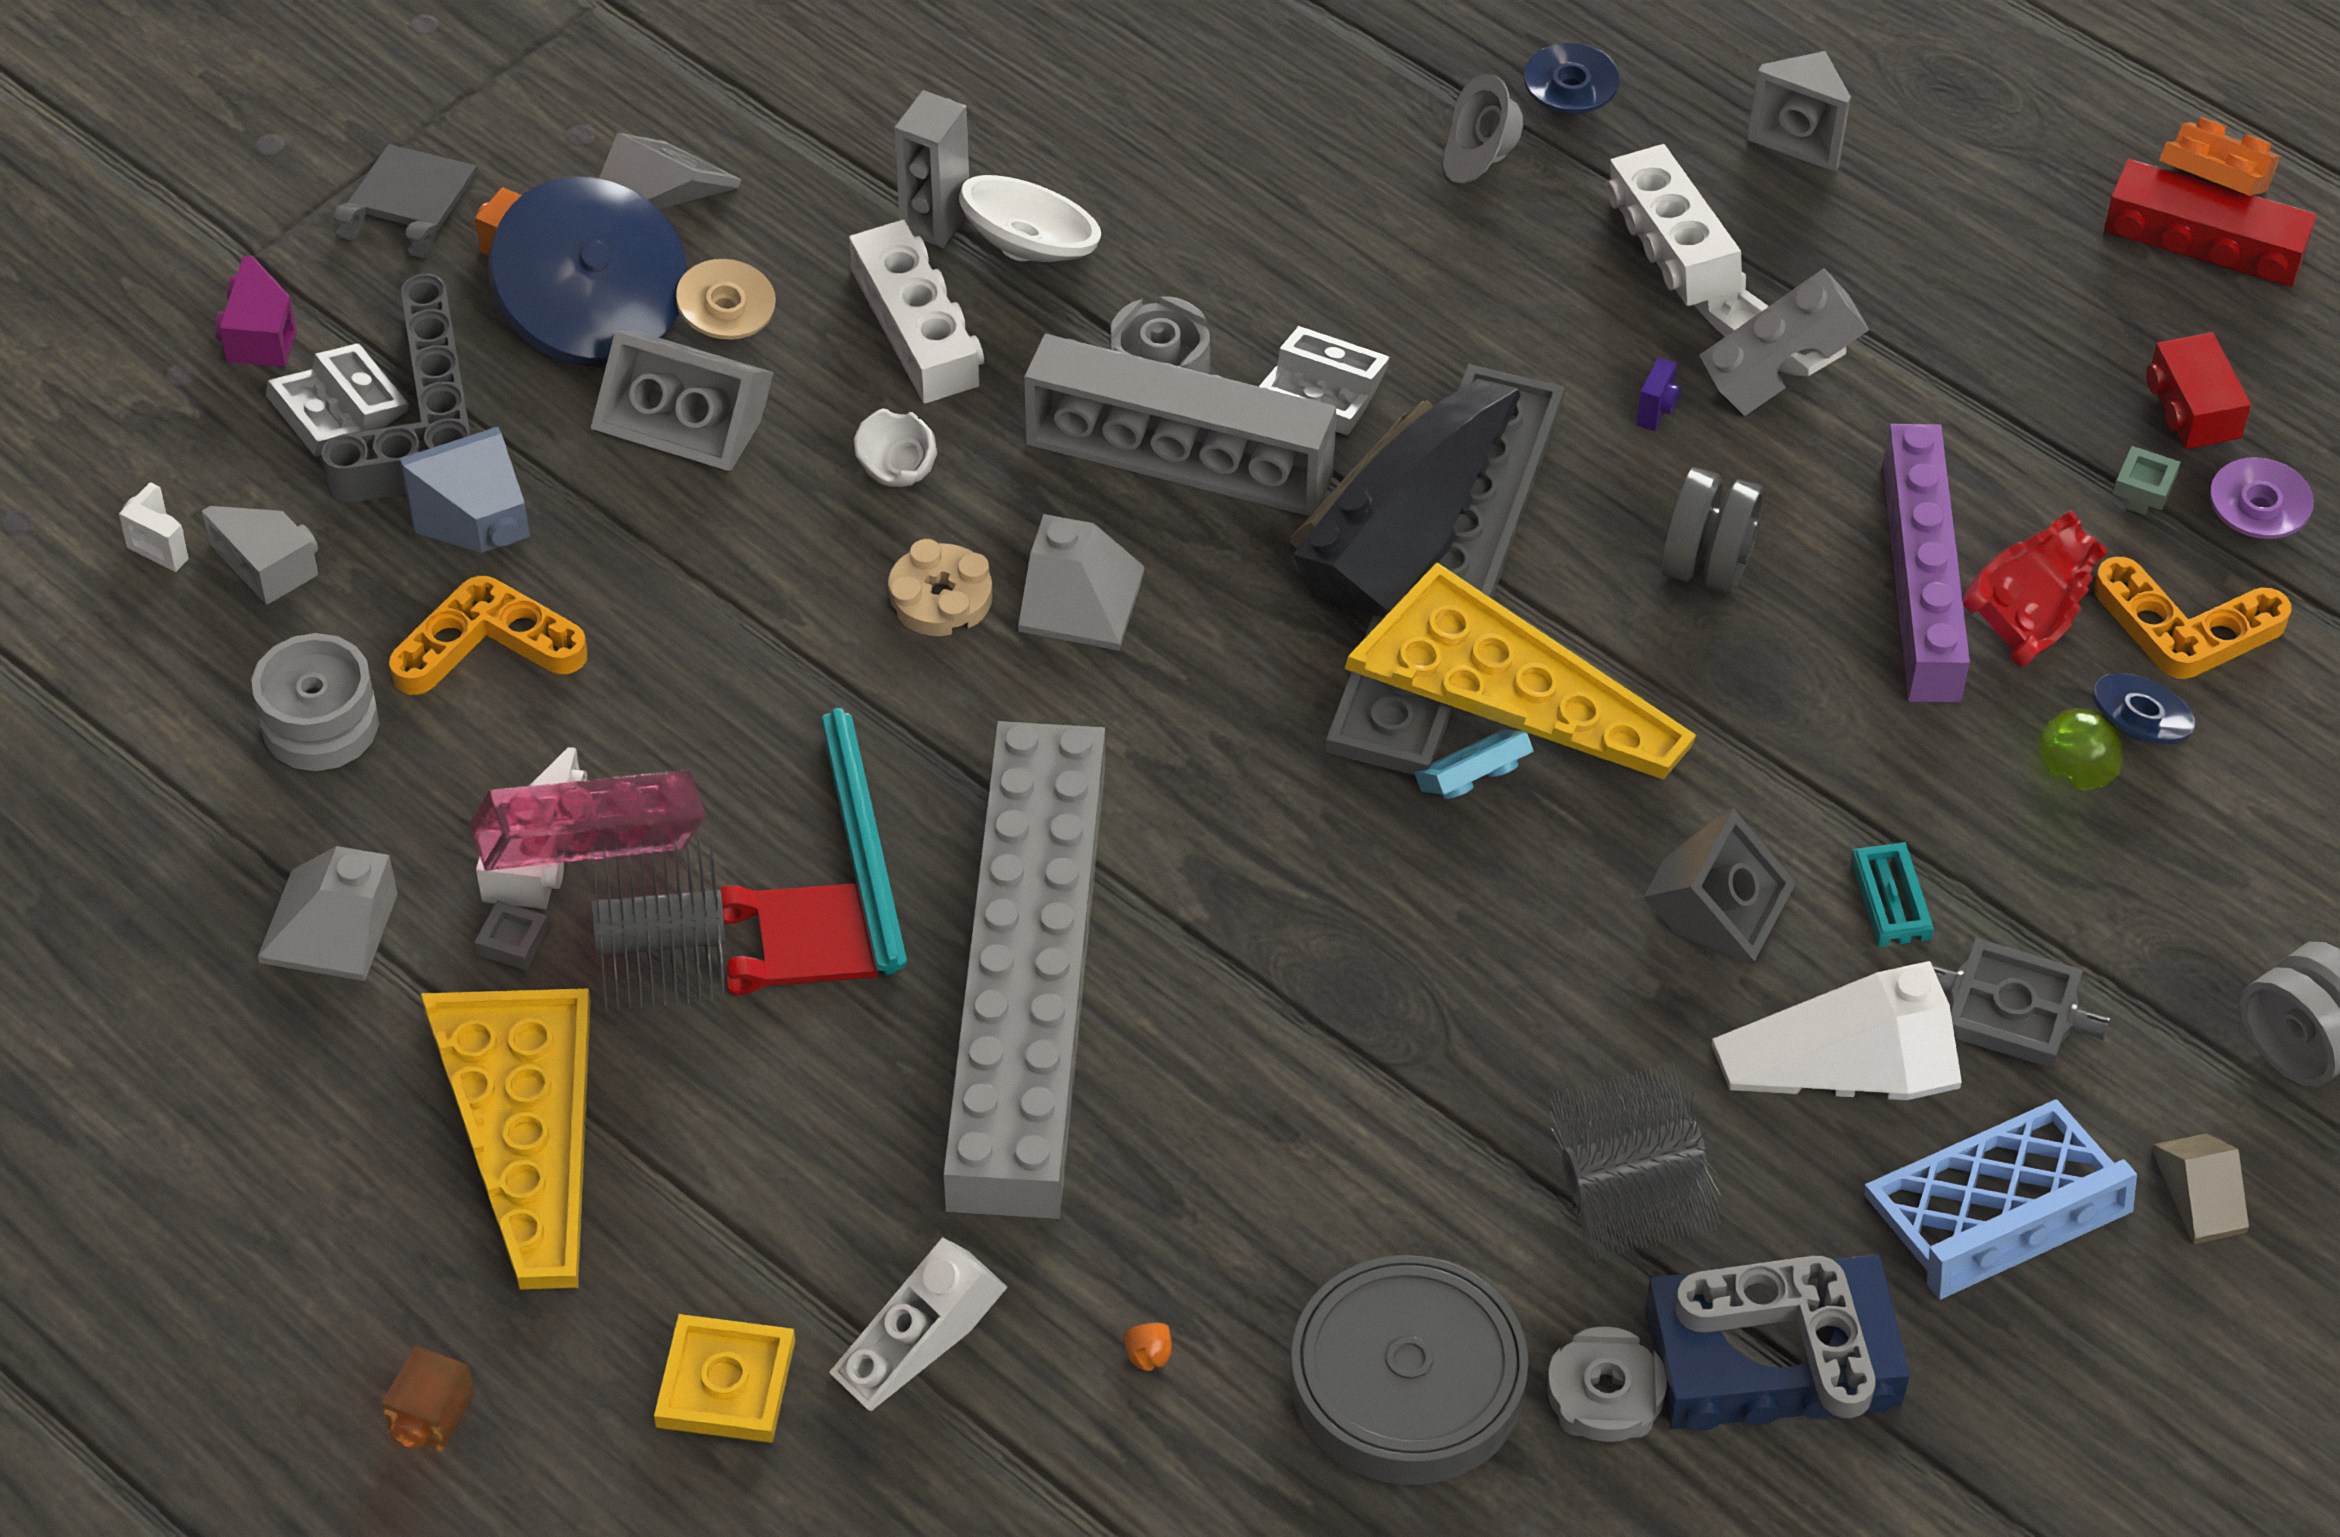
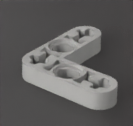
(1794, 1302)

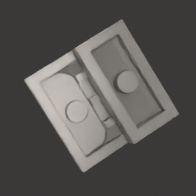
(1329, 372)
(336, 397)

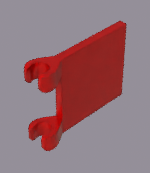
(803, 934)

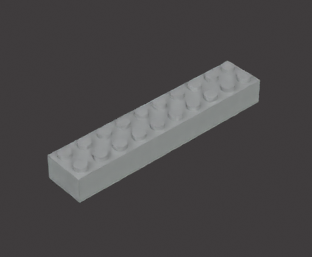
(1026, 972)

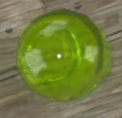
(2082, 747)

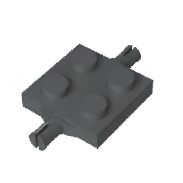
(2016, 1003)

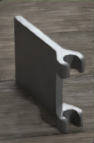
(408, 190)

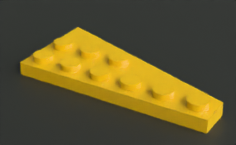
(1488, 661)
(522, 1097)

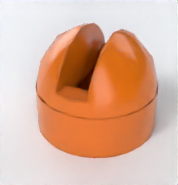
(1148, 1345)

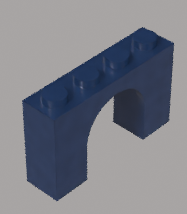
(1718, 1385)

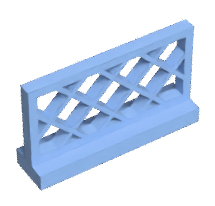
(2026, 1224)

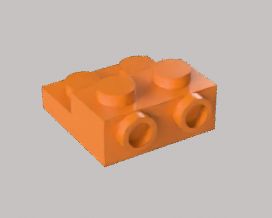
(2222, 159)

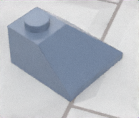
(466, 493)

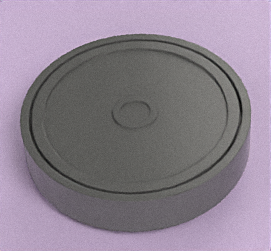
(1408, 1369)

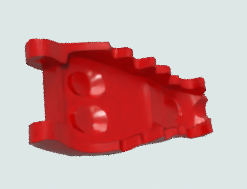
(2035, 587)

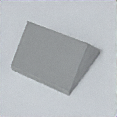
(1801, 109)

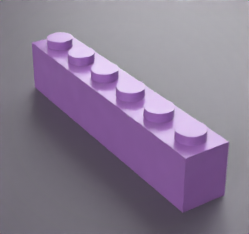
(1925, 564)

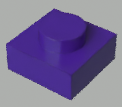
(1658, 394)

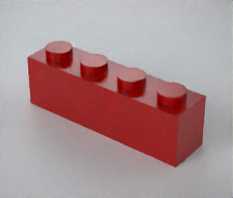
(2209, 222)

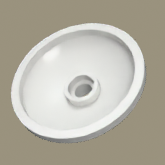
(1028, 219)

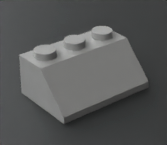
(680, 399)

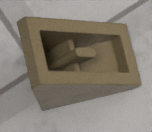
(2205, 1185)

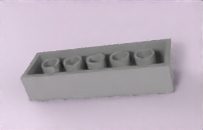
(1180, 425)

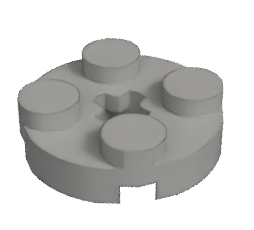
(1602, 1415)

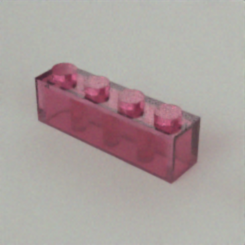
(566, 818)

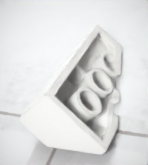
(1866, 1036)

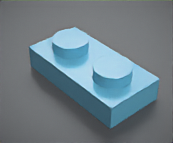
(1489, 756)

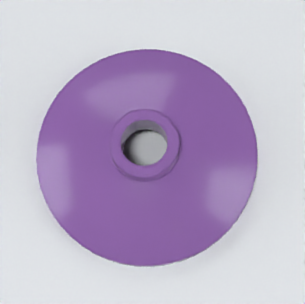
(2261, 498)

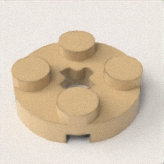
(937, 564)

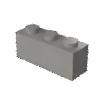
(932, 166)

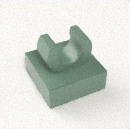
(2146, 480)

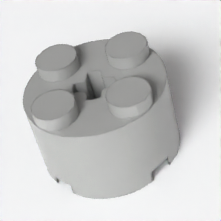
(1163, 333)

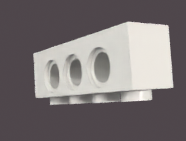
(1675, 225)
(915, 311)

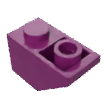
(257, 319)

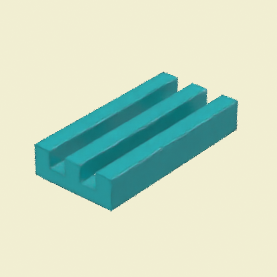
(1900, 929)

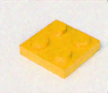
(725, 1378)

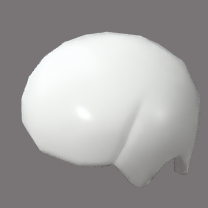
(895, 448)

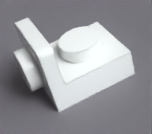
(153, 531)

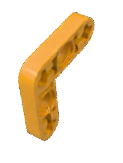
(489, 620)
(2188, 634)

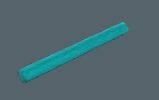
(863, 842)

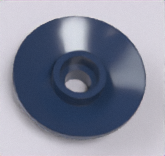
(1571, 78)
(2143, 709)

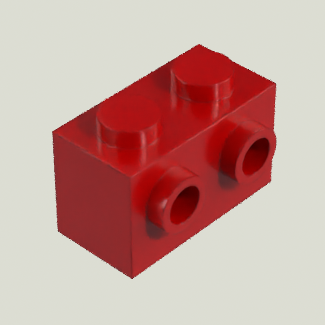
(2198, 390)

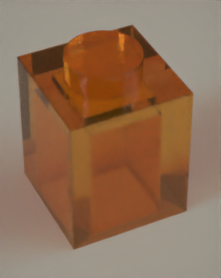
(427, 1399)

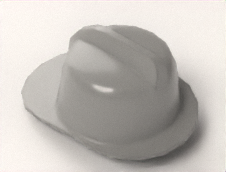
(1482, 129)

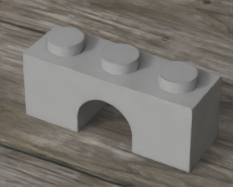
(1808, 317)

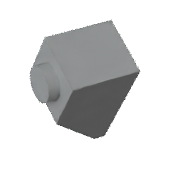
(263, 548)

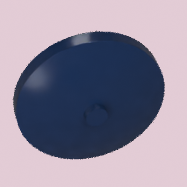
(583, 264)

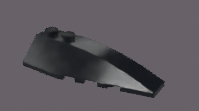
(1405, 503)

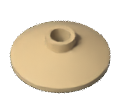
(725, 299)

